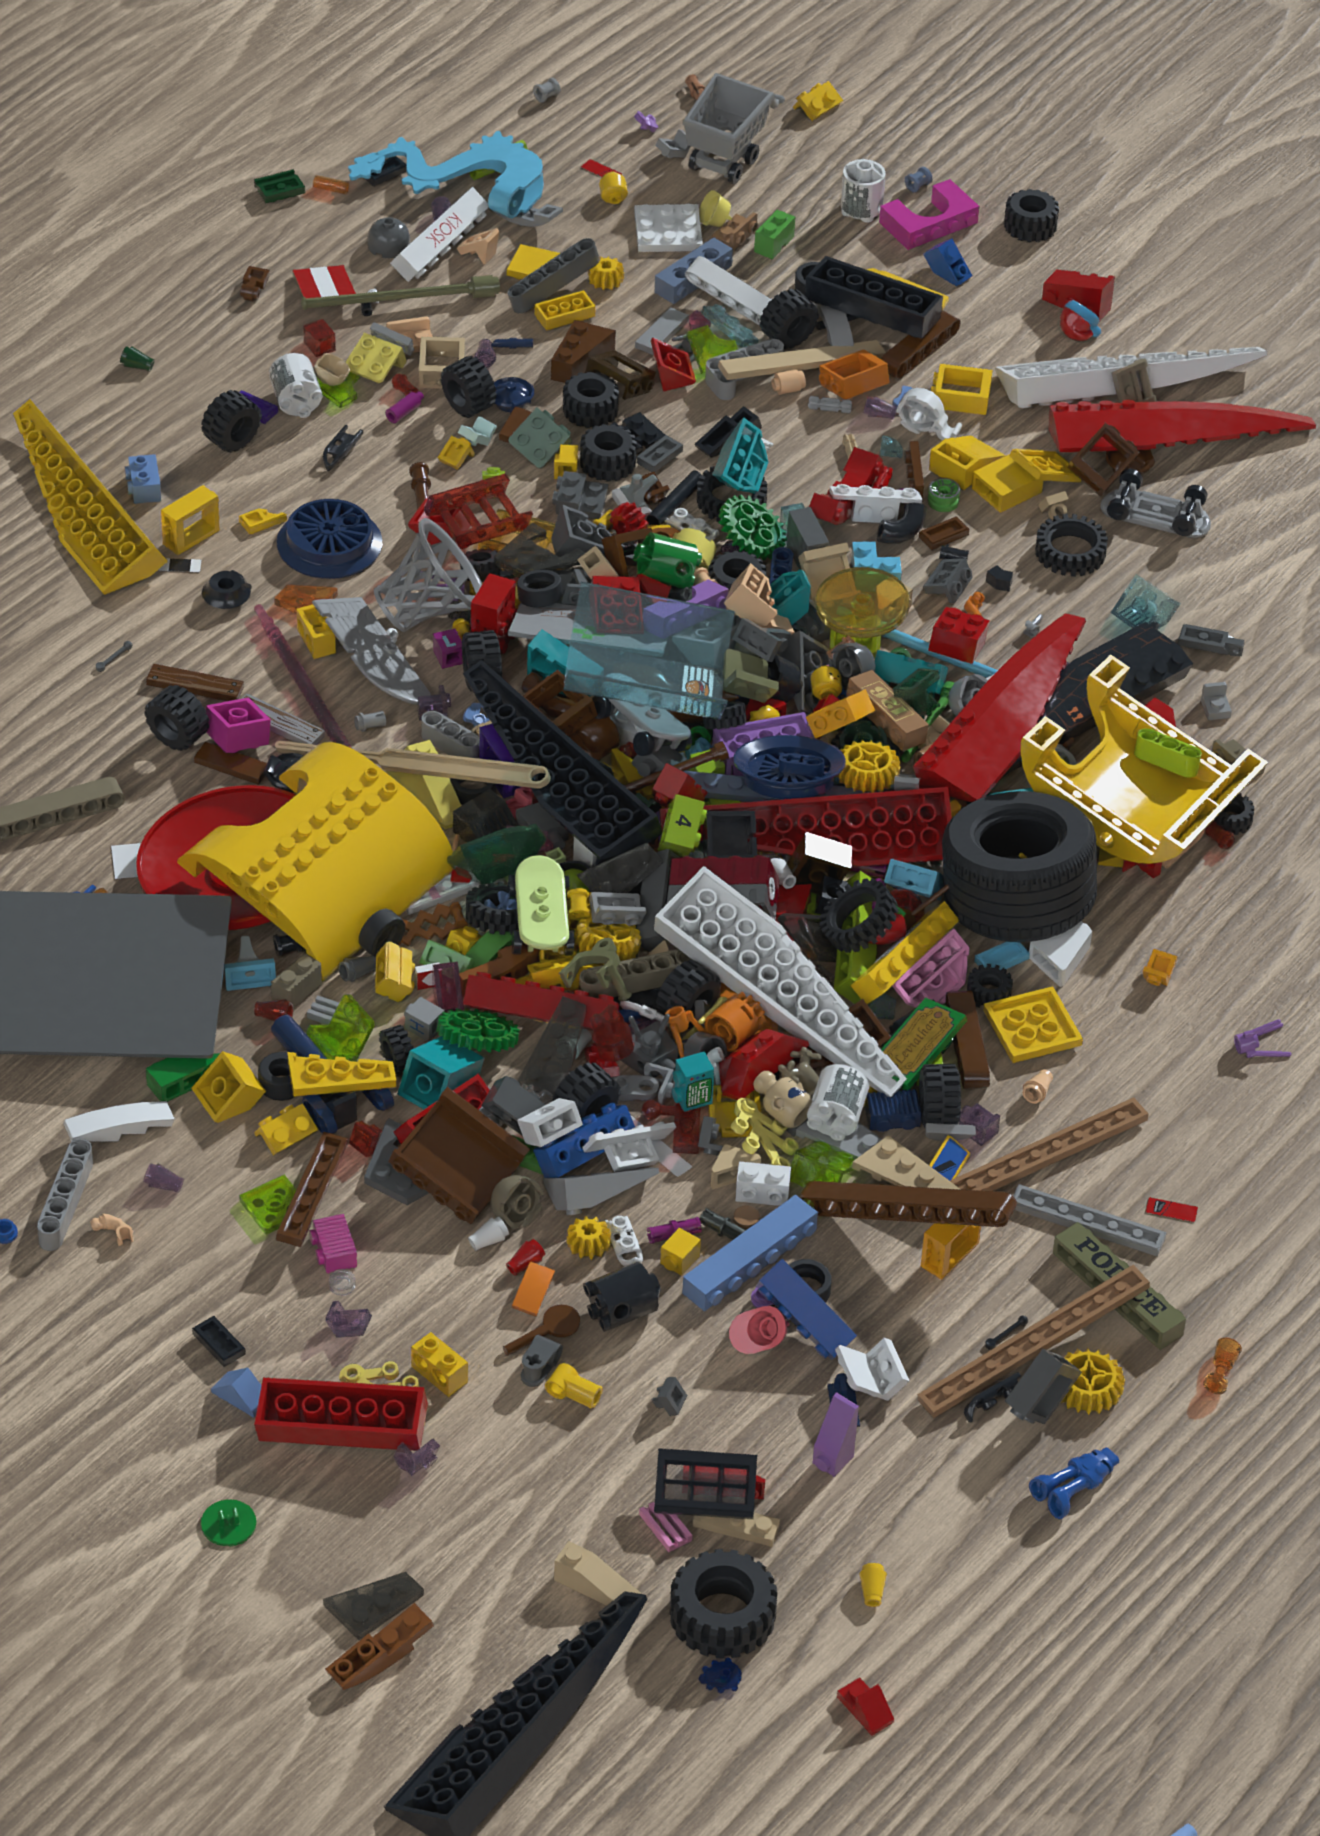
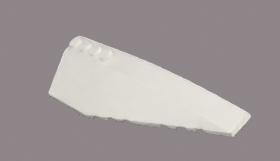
(1086, 379)
(758, 958)

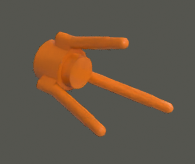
(679, 1023)

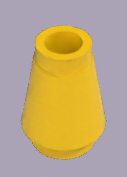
(873, 1583)

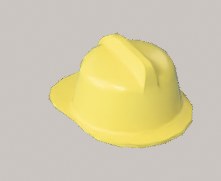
(714, 210)

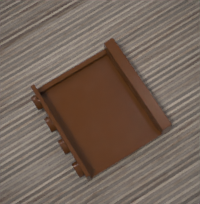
(458, 1155)

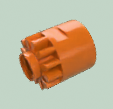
(736, 1020)

